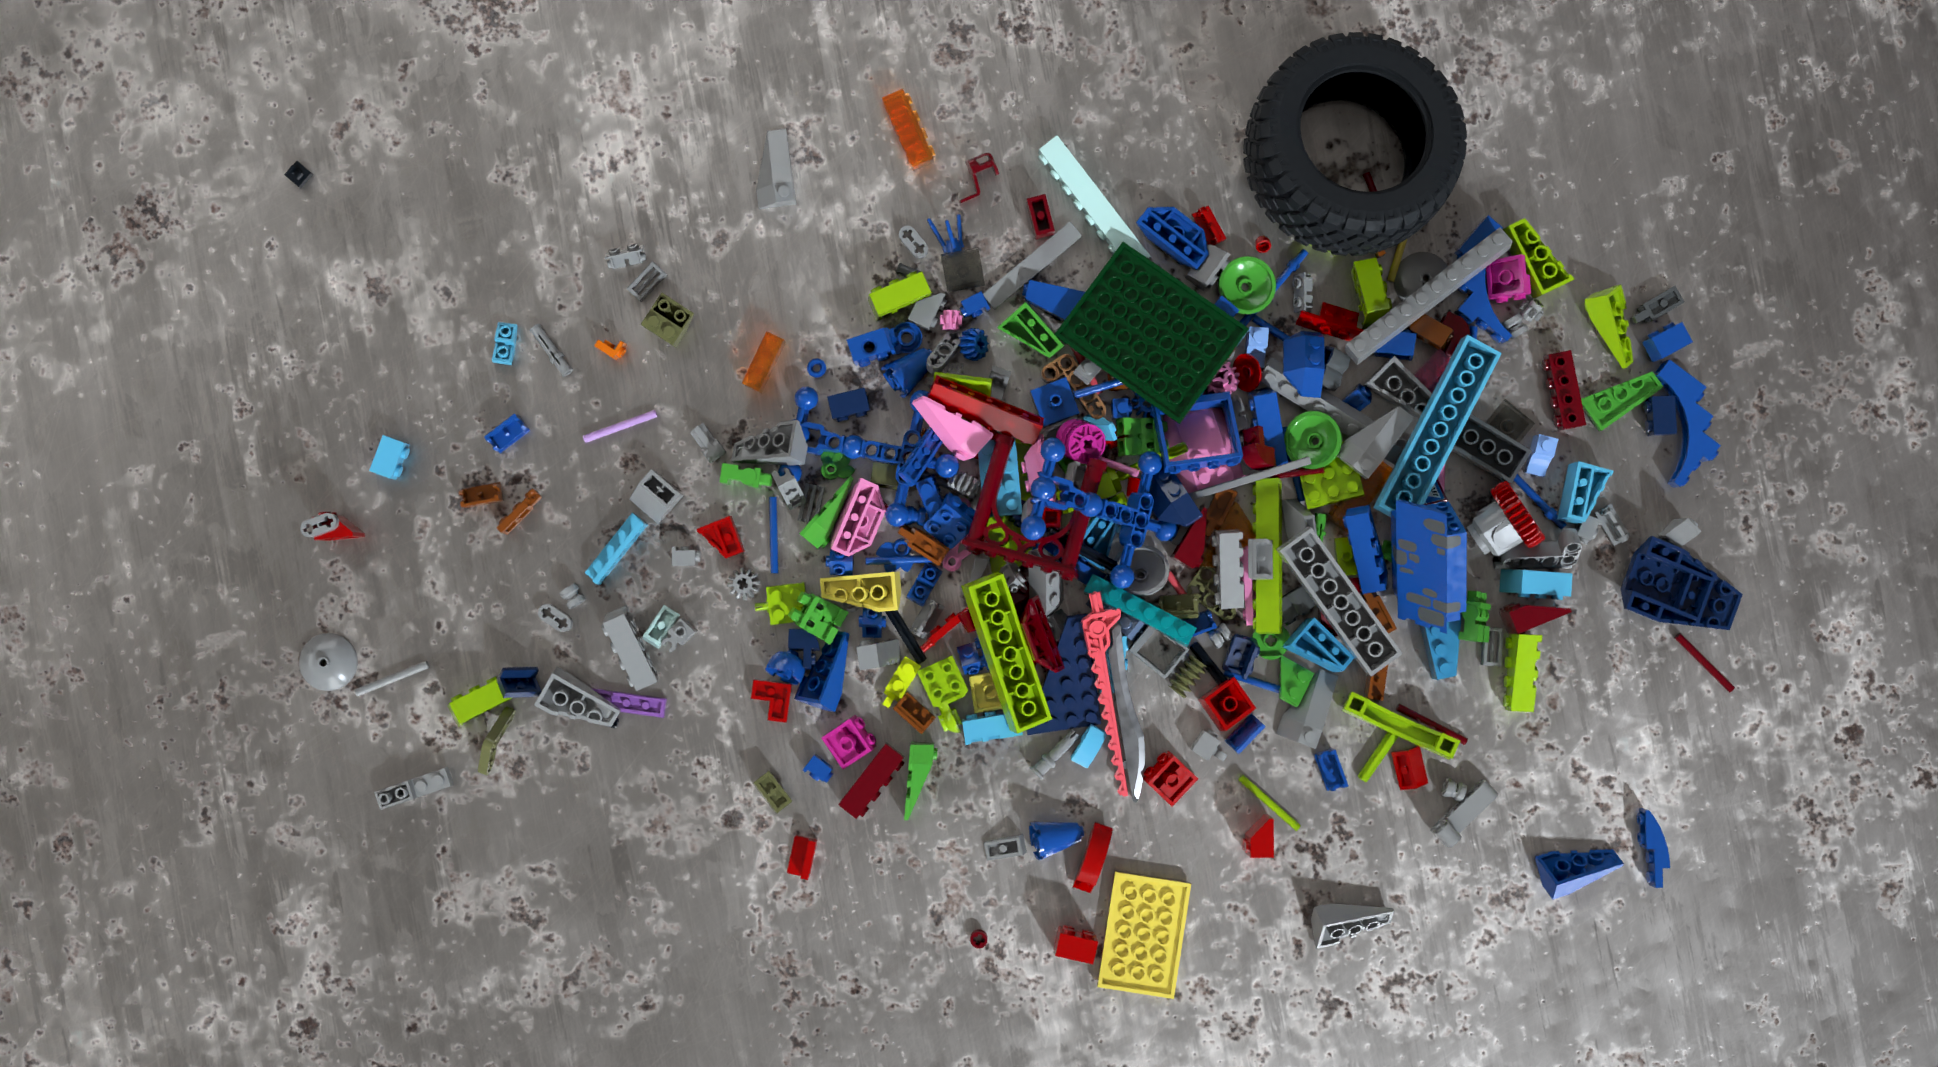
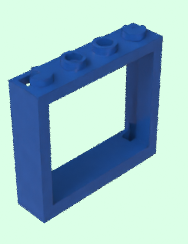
(1204, 402)

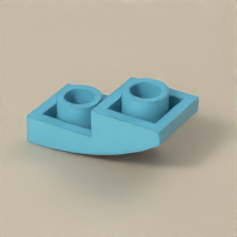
(505, 343)
(1107, 427)
(1089, 746)

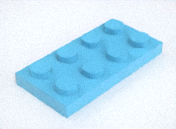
(1009, 494)

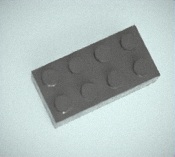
(1491, 449)

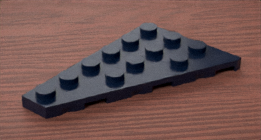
(1072, 691)

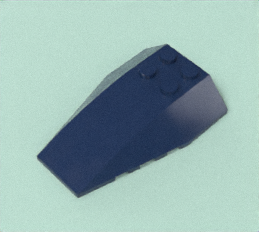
(1677, 588)

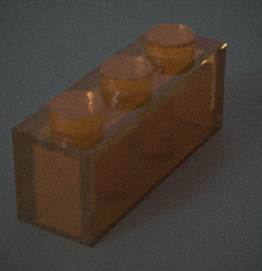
(763, 362)

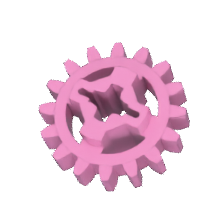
(1220, 381)

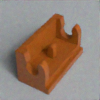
(1432, 332)
(481, 495)
(1376, 685)
(914, 713)

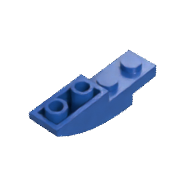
(1652, 838)

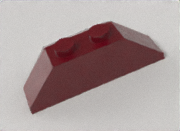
(1039, 636)

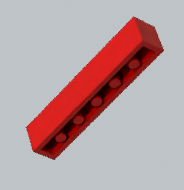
(986, 410)

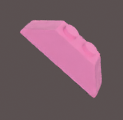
(1034, 463)
(858, 519)

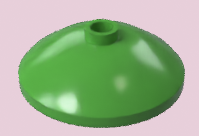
(1256, 276)
(1301, 435)

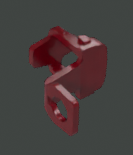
(974, 167)

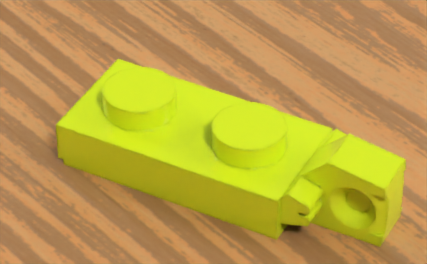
(900, 680)

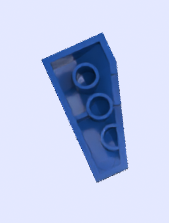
(825, 681)
(1571, 871)

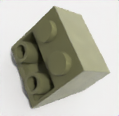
(668, 320)

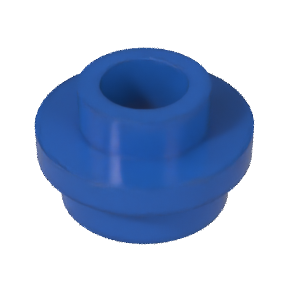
(812, 363)

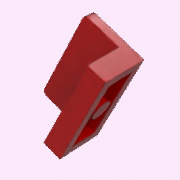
(1410, 768)
(802, 856)

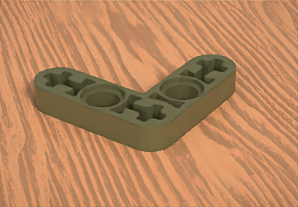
(1204, 584)
(490, 743)

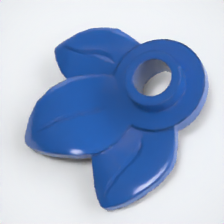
(891, 549)

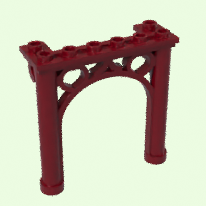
(988, 502)

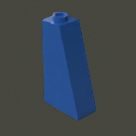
(1051, 298)

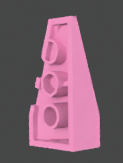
(957, 434)

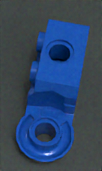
(886, 342)

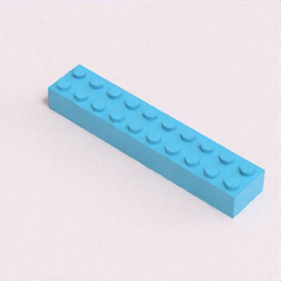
(1439, 425)

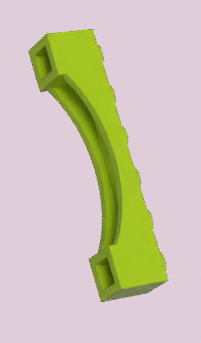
(1400, 726)

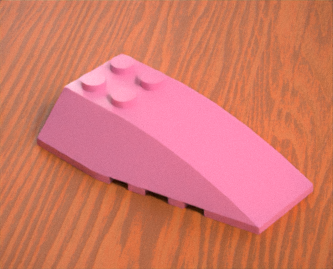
(1205, 436)

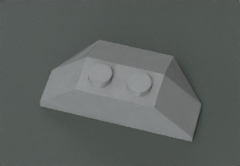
(1046, 585)

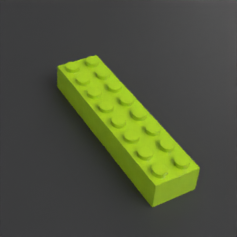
(1006, 652)

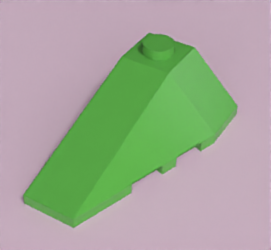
(822, 524)

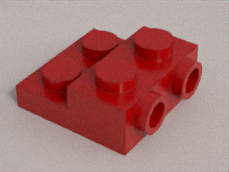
(1169, 778)

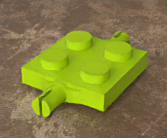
(780, 602)

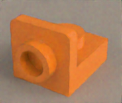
(607, 348)

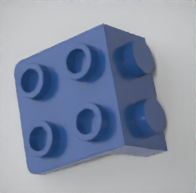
(950, 521)

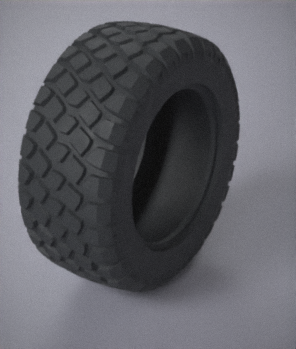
(1397, 88)

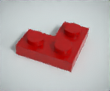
(777, 694)

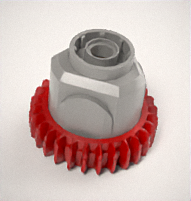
(1504, 523)

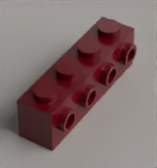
(1564, 390)
(871, 780)

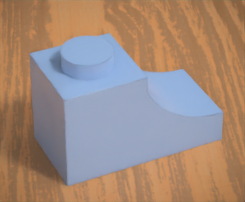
(1257, 343)
(1542, 452)

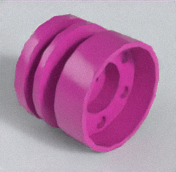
(1081, 440)

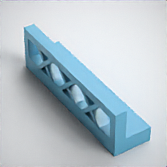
(616, 549)

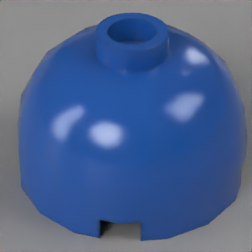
(787, 666)

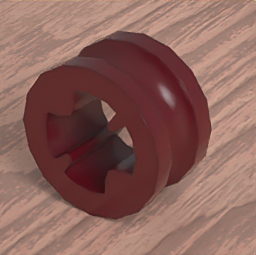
(975, 934)

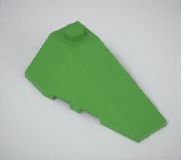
(920, 762)

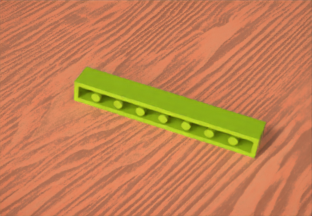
(1268, 526)

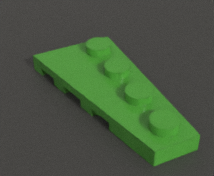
(1613, 403)

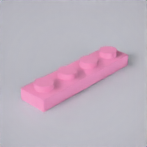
(1249, 594)

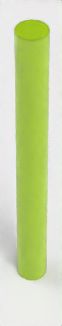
(1269, 802)

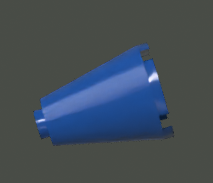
(907, 371)
(1053, 837)

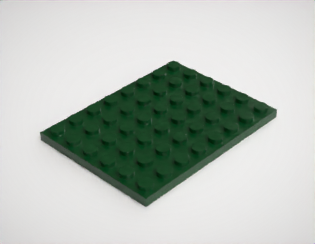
(1151, 332)

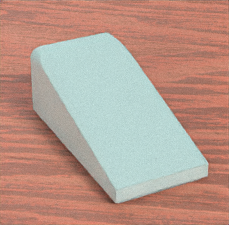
(660, 625)

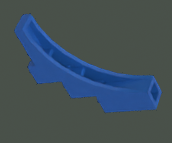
(1476, 304)
(1693, 420)

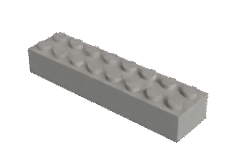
(1339, 601)

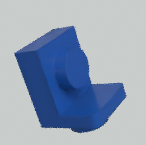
(1359, 397)

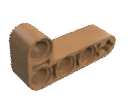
(1060, 372)

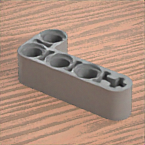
(1546, 554)
(1463, 813)

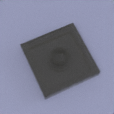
(962, 269)
(1510, 421)

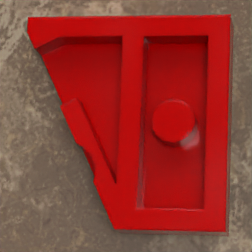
(723, 536)

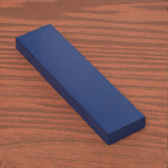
(920, 457)

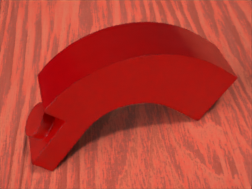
(1093, 858)

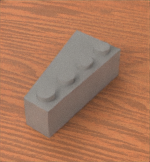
(629, 648)

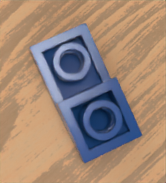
(924, 584)

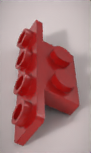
(1331, 321)

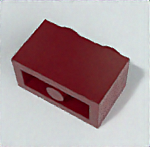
(1040, 216)

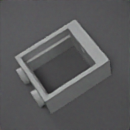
(1170, 669)

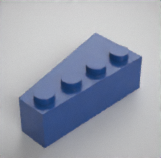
(1266, 413)
(1366, 549)

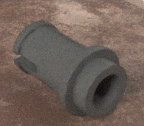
(903, 270)

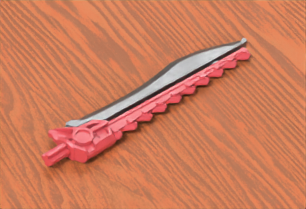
(1098, 639)

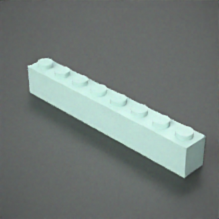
(1087, 196)

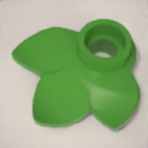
(839, 463)

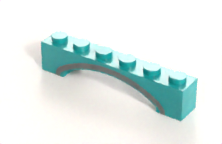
(1141, 610)

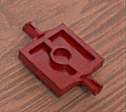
(938, 632)

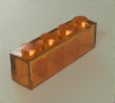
(908, 130)
(1371, 488)

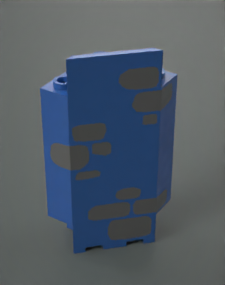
(1428, 563)

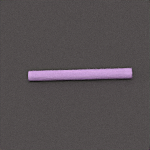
(620, 426)

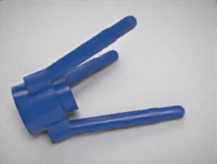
(953, 244)

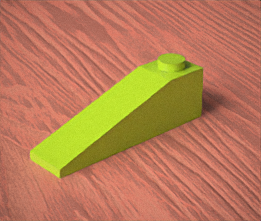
(1607, 315)

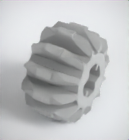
(964, 484)
(737, 586)

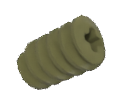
(1187, 676)

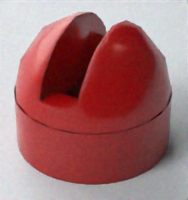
(1262, 244)

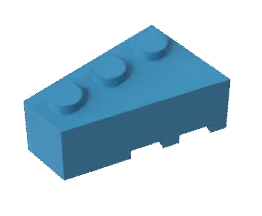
(1099, 536)
(1319, 646)
(1442, 649)

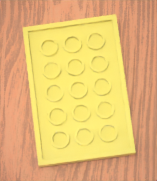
(1144, 935)

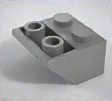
(1206, 273)
(655, 496)

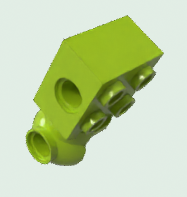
(944, 686)

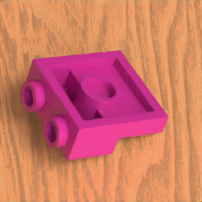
(1508, 279)
(849, 741)

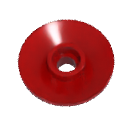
(1249, 372)

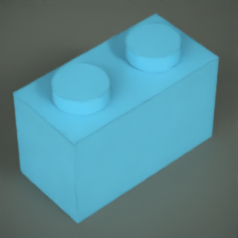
(390, 457)

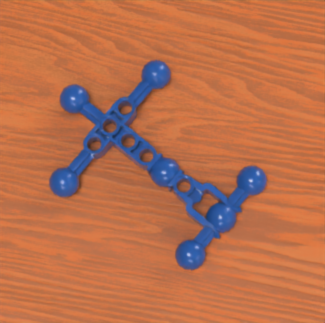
(855, 447)
(1133, 517)

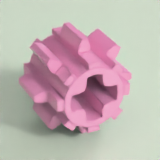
(951, 320)

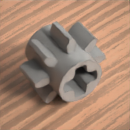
(1531, 309)

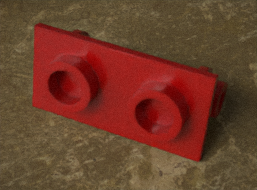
(1206, 220)

